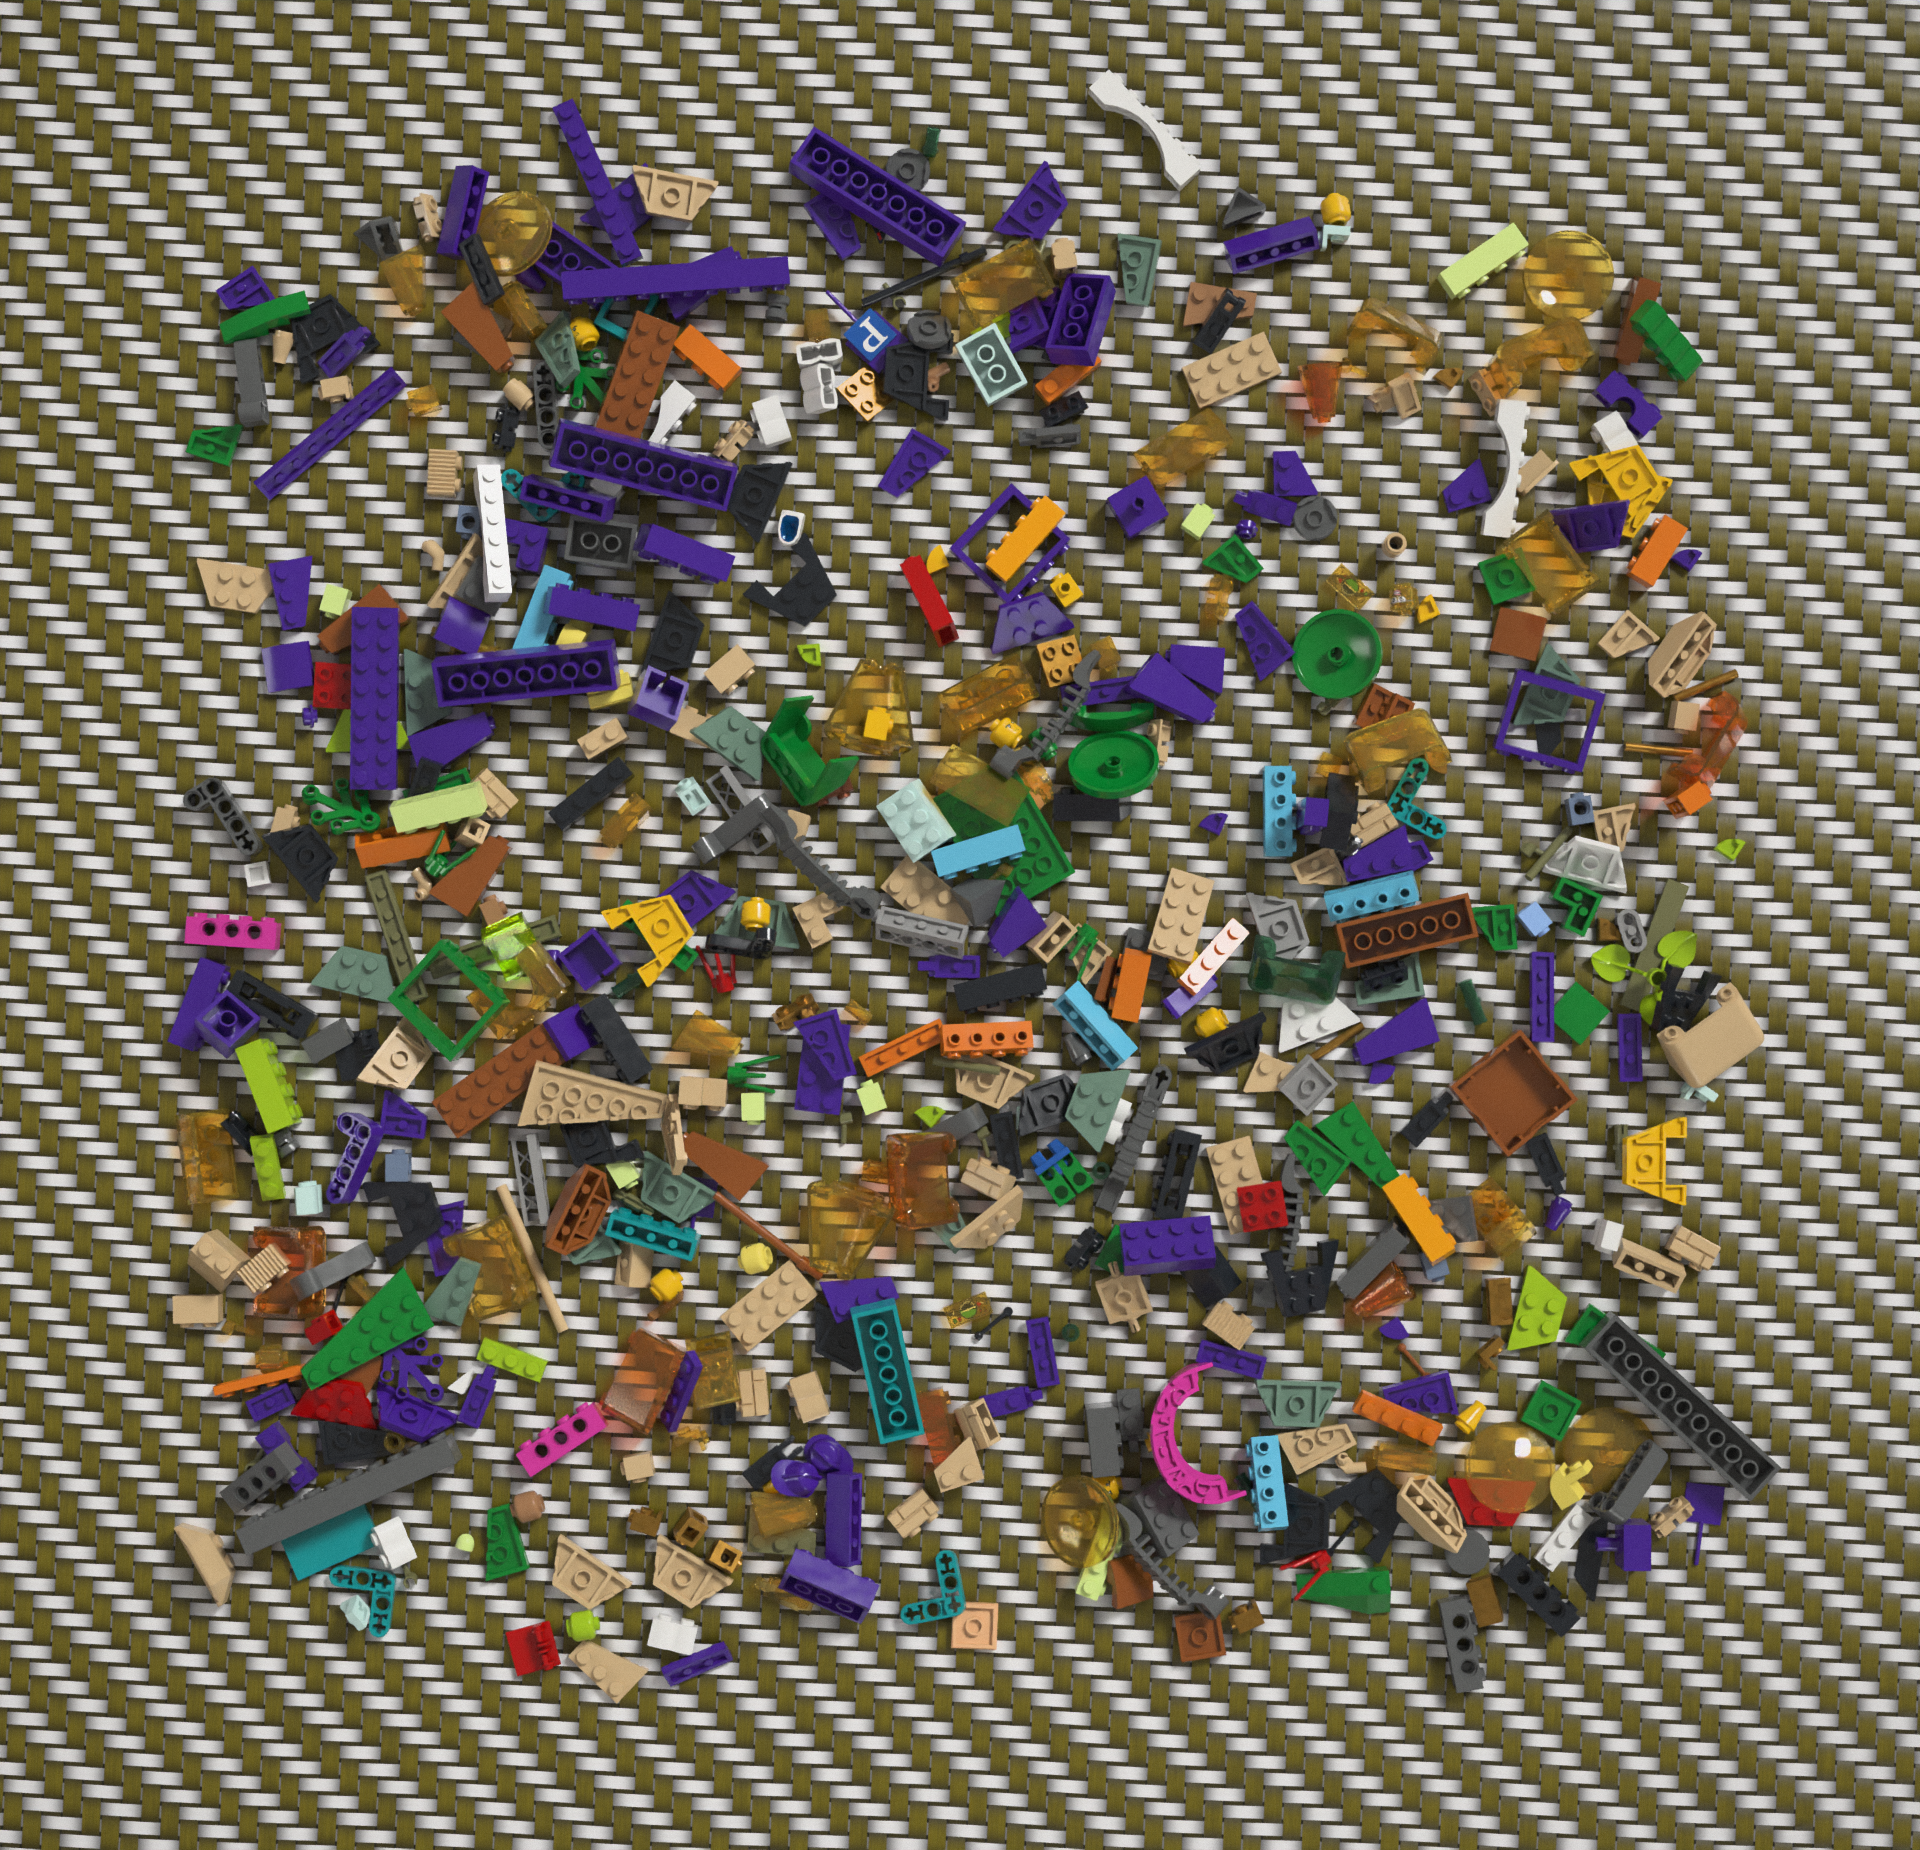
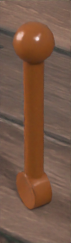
(1402, 1348)

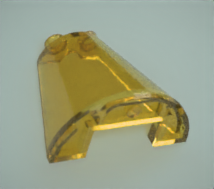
(870, 687)
(844, 1225)

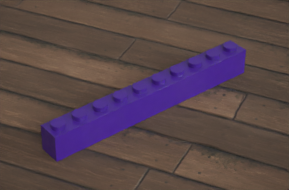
(675, 279)

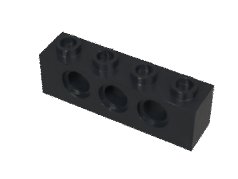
(1562, 1620)

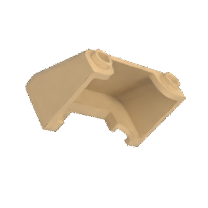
(1713, 1042)

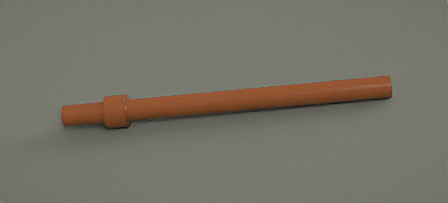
(802, 1262)

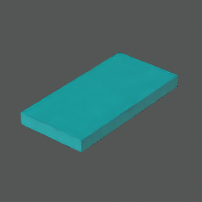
(329, 1542)

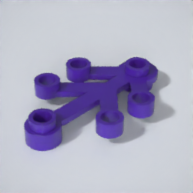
(409, 1363)

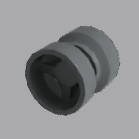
(777, 307)
(281, 1139)

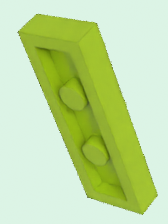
(267, 1167)
(512, 1359)

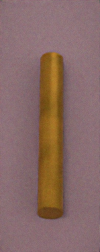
(1696, 689)
(1656, 749)
(1342, 1038)

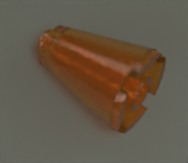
(1321, 388)
(1384, 1292)

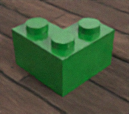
(1581, 905)

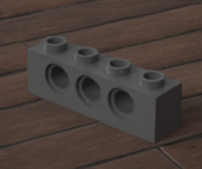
(261, 1477)
(1448, 1610)

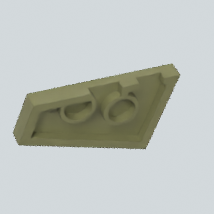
(780, 1544)

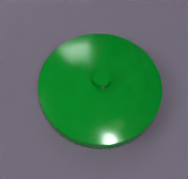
(1337, 654)
(1113, 764)

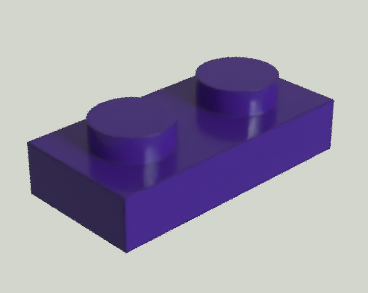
(271, 1402)

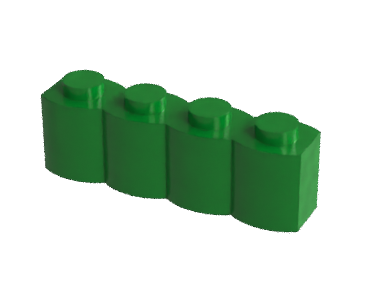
(1665, 340)

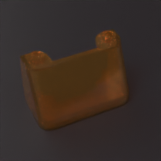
(1706, 768)
(920, 1179)
(306, 1250)
(643, 1380)

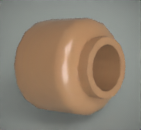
(527, 1506)

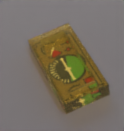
(1350, 587)
(968, 1309)

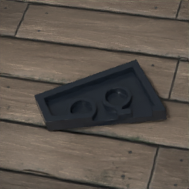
(350, 1442)

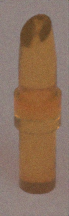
(665, 1307)

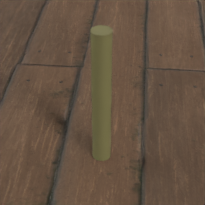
(1547, 855)
(965, 1065)

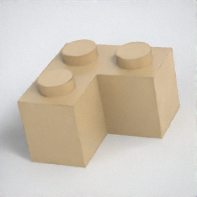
(812, 916)
(703, 1091)

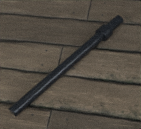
(964, 259)

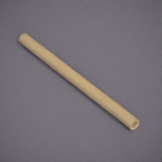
(532, 1258)

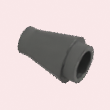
(1077, 1049)

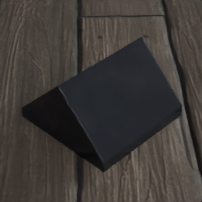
(1213, 1283)

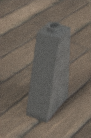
(1374, 1257)

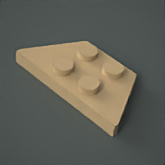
(671, 193)
(456, 574)
(235, 585)
(397, 1058)
(990, 1088)
(992, 1223)
(685, 1574)
(584, 1575)

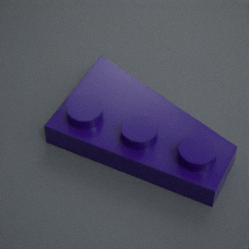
(291, 589)
(829, 1043)
(845, 1294)

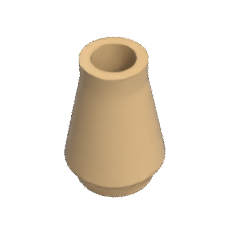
(282, 344)

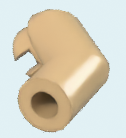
(436, 553)
(424, 884)
(1348, 1466)

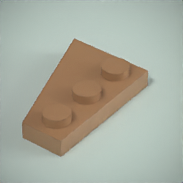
(1203, 299)

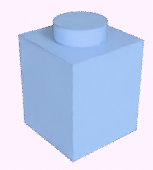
(1534, 919)

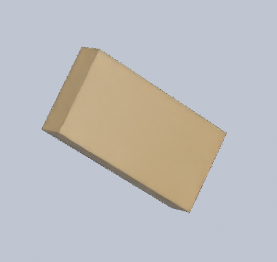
(1404, 395)

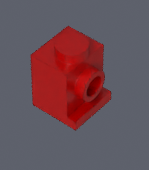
(323, 1327)

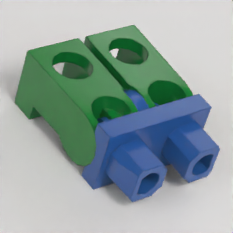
(1056, 1168)

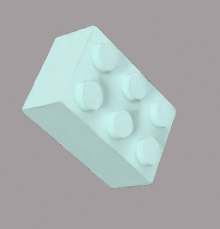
(991, 364)
(916, 820)

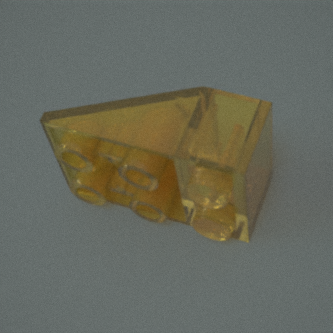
(1499, 1219)
(719, 1376)

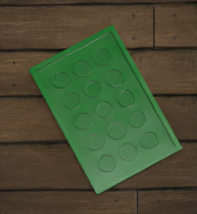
(1041, 863)

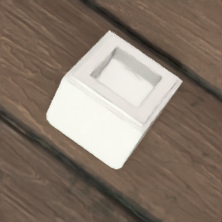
(462, 1384)

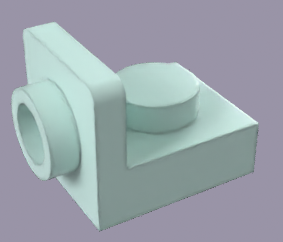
(1335, 233)
(692, 795)
(1703, 1093)
(356, 1612)

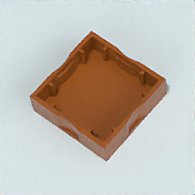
(1512, 1092)

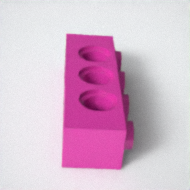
(196, 931)
(534, 1462)

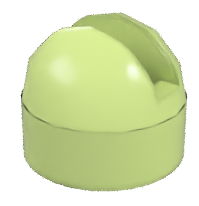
(465, 1542)

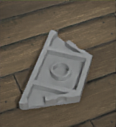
(1281, 922)

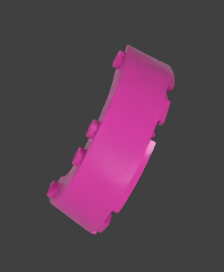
(1174, 1469)

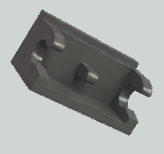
(328, 1040)

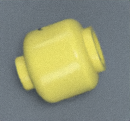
(755, 1258)

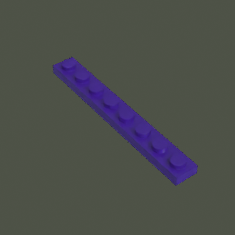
(597, 183)
(330, 433)

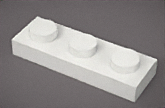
(1563, 1537)

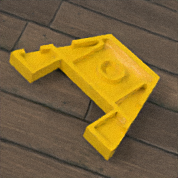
(1626, 473)
(1602, 493)
(661, 926)
(1646, 1160)

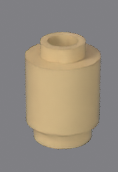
(519, 395)
(1400, 542)

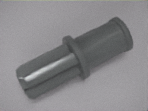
(1354, 844)

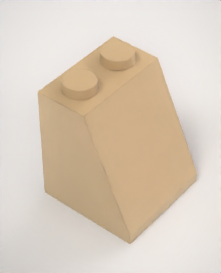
(217, 1259)

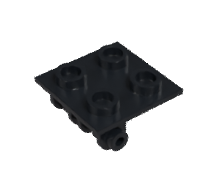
(356, 1055)

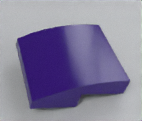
(461, 626)
(288, 666)

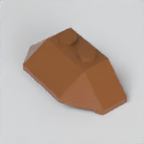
(578, 1211)

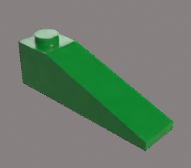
(1353, 1589)

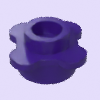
(1246, 529)
(309, 716)

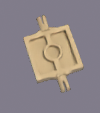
(1123, 1297)

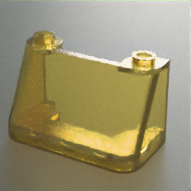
(1003, 282)
(1423, 337)
(1550, 563)
(1392, 743)
(505, 1275)

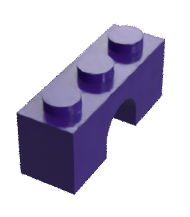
(1643, 415)
(273, 1438)

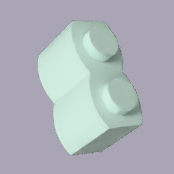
(308, 1198)

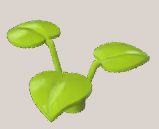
(1612, 963)

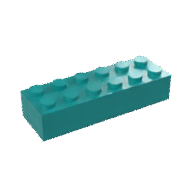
(887, 1370)

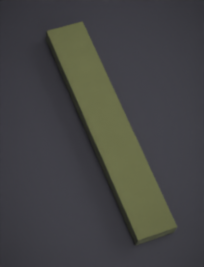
(1660, 925)
(544, 930)
(395, 931)

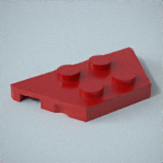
(337, 1402)
(1473, 1510)

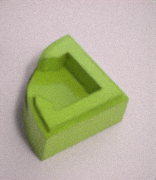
(810, 653)
(1730, 848)
(930, 1114)

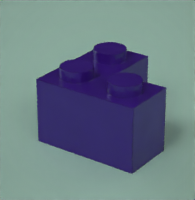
(532, 542)

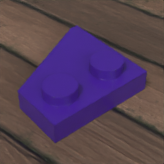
(245, 291)
(1290, 476)
(1467, 489)
(402, 1118)

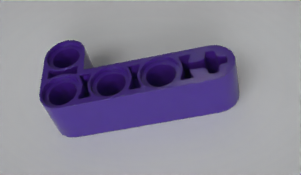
(344, 1187)

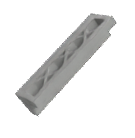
(745, 799)
(921, 929)
(538, 1179)

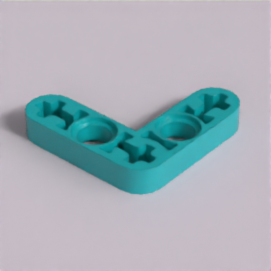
(532, 508)
(1408, 808)
(378, 1592)
(944, 1602)

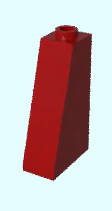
(929, 600)

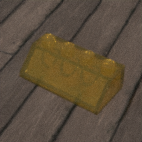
(1183, 448)
(988, 694)
(979, 785)
(206, 1157)

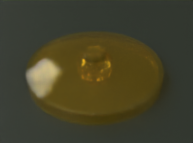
(515, 231)
(1568, 275)
(1608, 1441)
(1509, 1467)
(1080, 1521)

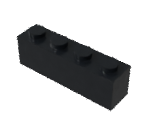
(591, 794)
(999, 987)
(615, 1039)

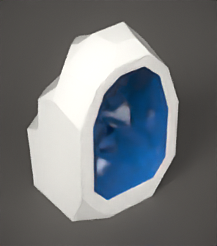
(790, 527)

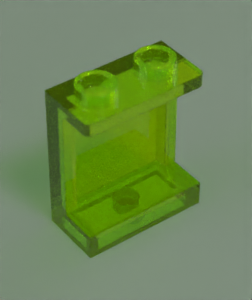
(506, 941)

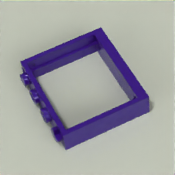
(1031, 578)
(1559, 685)

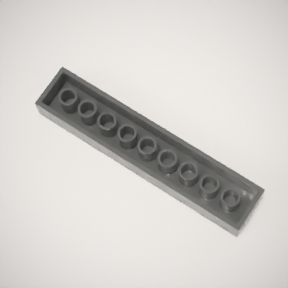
(1680, 1406)
(348, 1494)

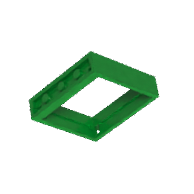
(425, 1025)

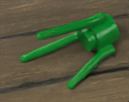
(437, 864)
(1086, 936)
(738, 1074)

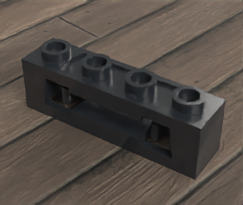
(304, 1023)
(1168, 1162)

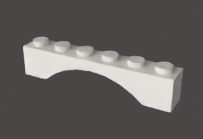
(1114, 97)
(674, 405)
(1510, 420)
(495, 550)

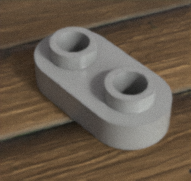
(1632, 931)

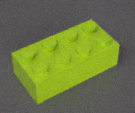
(269, 1085)

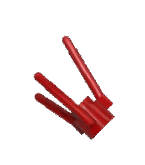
(723, 981)
(1317, 1560)

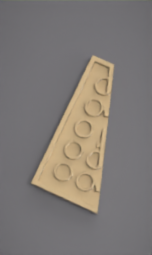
(578, 1097)

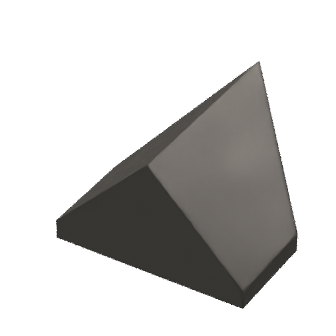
(1242, 208)
(381, 237)
(978, 898)

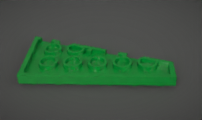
(378, 1326)

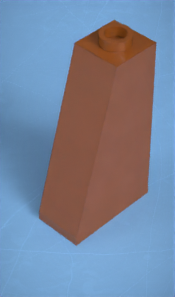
(479, 328)
(1628, 342)
(337, 636)
(471, 878)
(724, 1164)

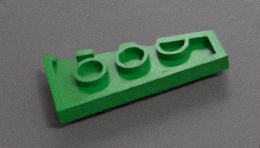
(1356, 1140)

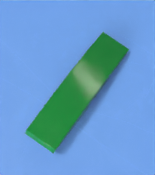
(264, 316)

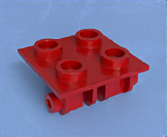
(332, 685)
(1262, 1206)
(533, 1648)

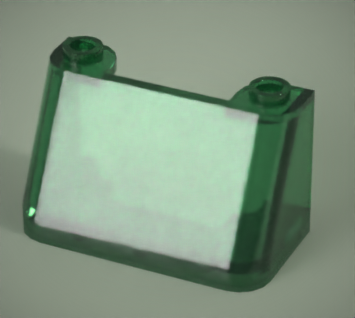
(1294, 978)

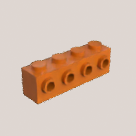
(391, 847)
(986, 1038)

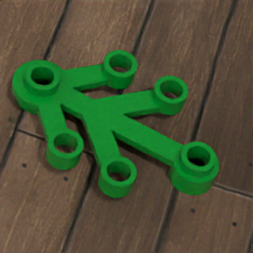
(584, 377)
(343, 809)

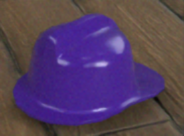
(827, 1455)
(795, 1478)

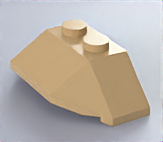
(1681, 654)
(1431, 1512)
(209, 1558)

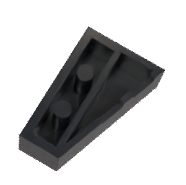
(1076, 805)
(1342, 810)

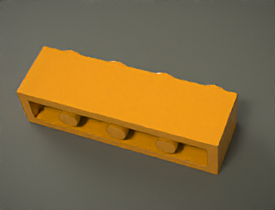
(1025, 539)
(1419, 1219)

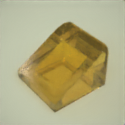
(1328, 763)

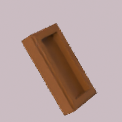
(1106, 980)

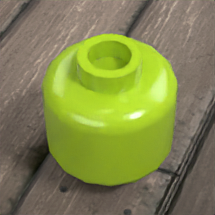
(582, 1625)

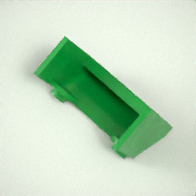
(796, 760)

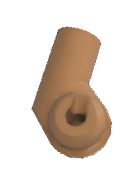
(934, 376)

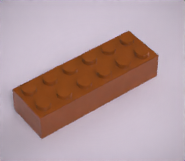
(636, 375)
(1406, 930)
(496, 1082)

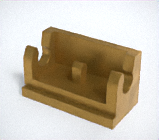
(1499, 1301)
(1485, 1600)

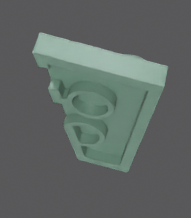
(1139, 267)
(1406, 990)
(454, 1292)

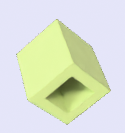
(1198, 520)
(335, 601)
(871, 1097)
(753, 1108)
(624, 1174)

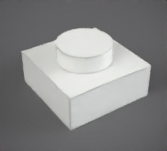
(257, 874)

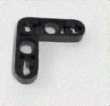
(758, 948)

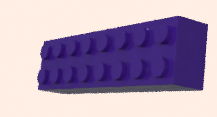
(876, 197)
(642, 464)
(526, 673)
(374, 698)

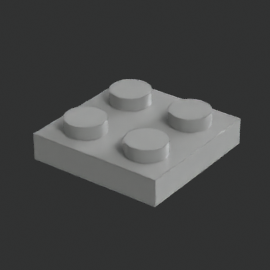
(1307, 1085)

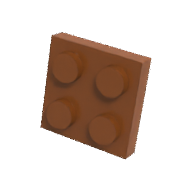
(1199, 1636)

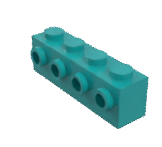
(653, 1234)

